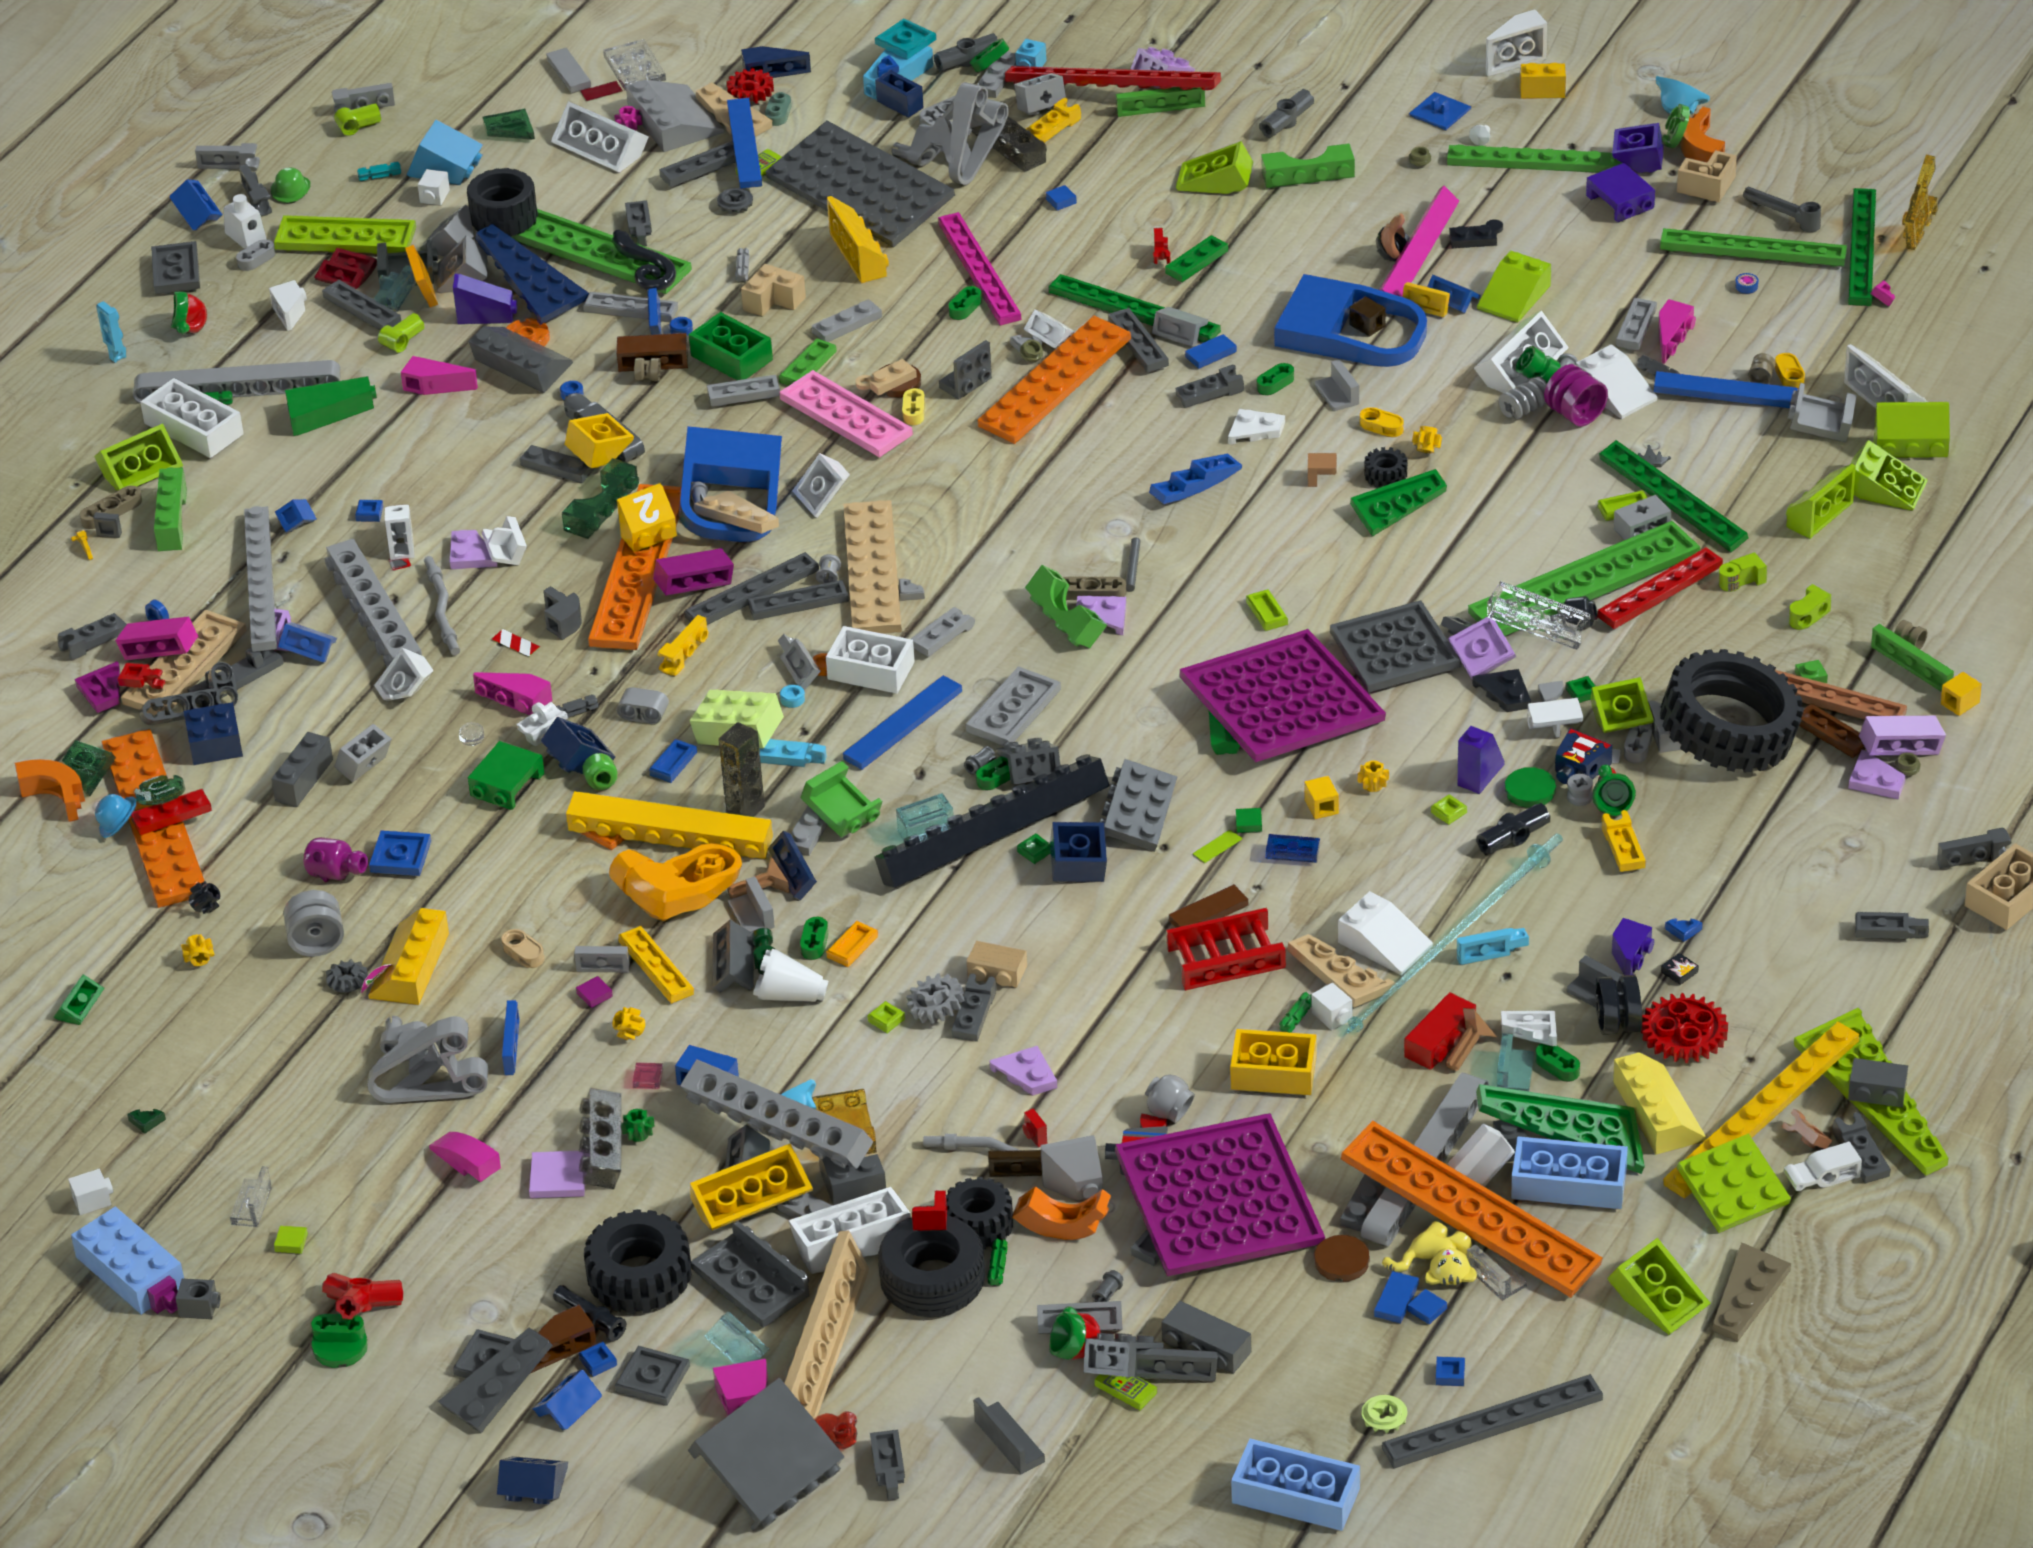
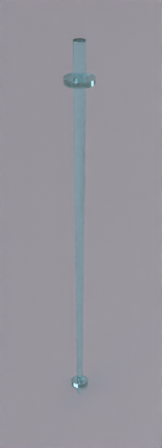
(1537, 856)

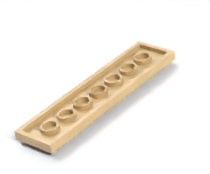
(872, 566)
(827, 1323)

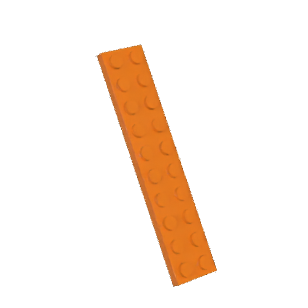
(630, 589)
(166, 851)
(1472, 1209)

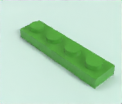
(1159, 100)
(1910, 657)

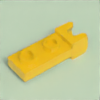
(1055, 120)
(683, 646)
(1623, 842)

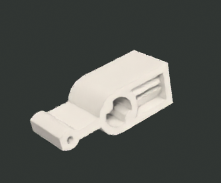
(1826, 1167)

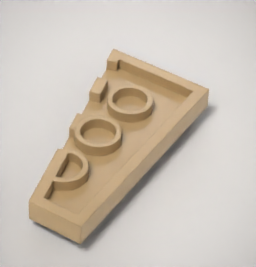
(715, 102)
(736, 511)
(1331, 968)

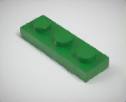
(1196, 258)

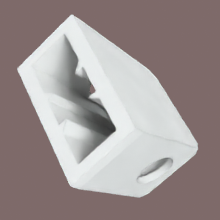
(243, 222)
(399, 526)

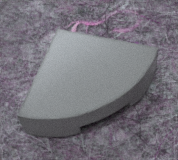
(1018, 340)
(910, 591)
(1550, 691)

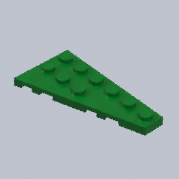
(1566, 1119)

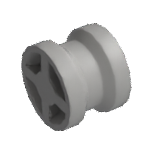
(1580, 789)

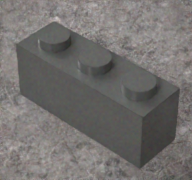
(302, 769)
(1199, 1331)

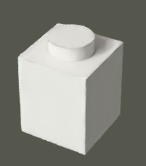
(433, 187)
(1331, 1006)
(90, 1191)

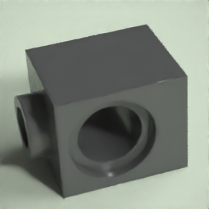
(197, 1298)

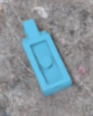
(110, 331)
(792, 753)
(1490, 945)

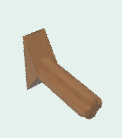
(772, 878)
(1474, 1029)

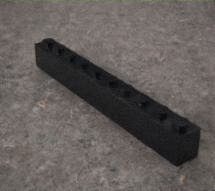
(991, 821)

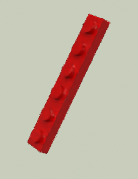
(1660, 588)

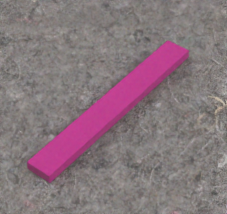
(1420, 242)
(979, 268)

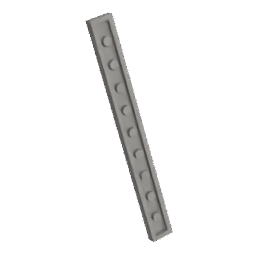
(260, 579)

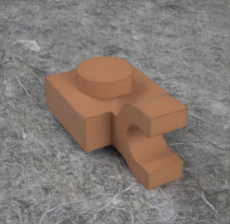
(1810, 1133)

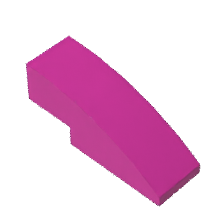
(467, 1155)

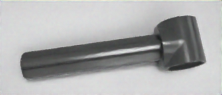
(1806, 214)

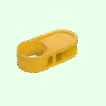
(1788, 367)
(1384, 424)

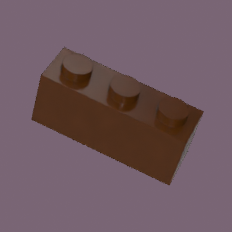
(670, 348)

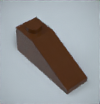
(568, 1333)

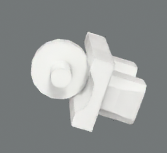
(539, 722)

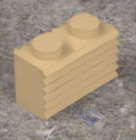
(997, 961)

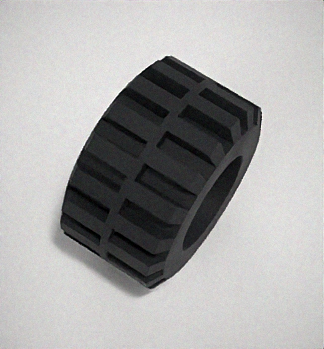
(983, 1207)

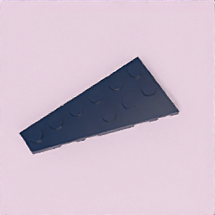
(532, 279)

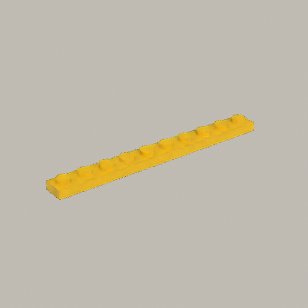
(1775, 1095)

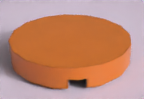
(532, 330)

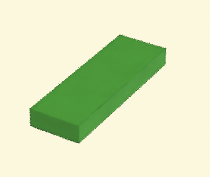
(810, 359)

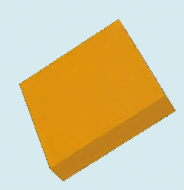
(421, 276)

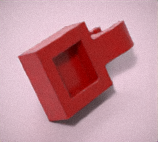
(1160, 247)
(138, 674)

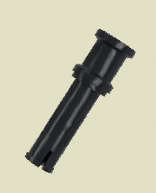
(599, 1316)

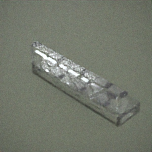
(1533, 618)

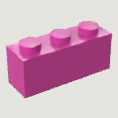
(156, 638)

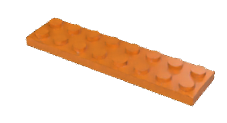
(1054, 379)

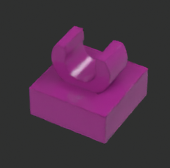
(163, 1295)

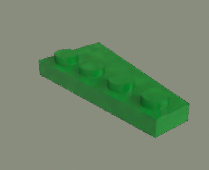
(1395, 501)

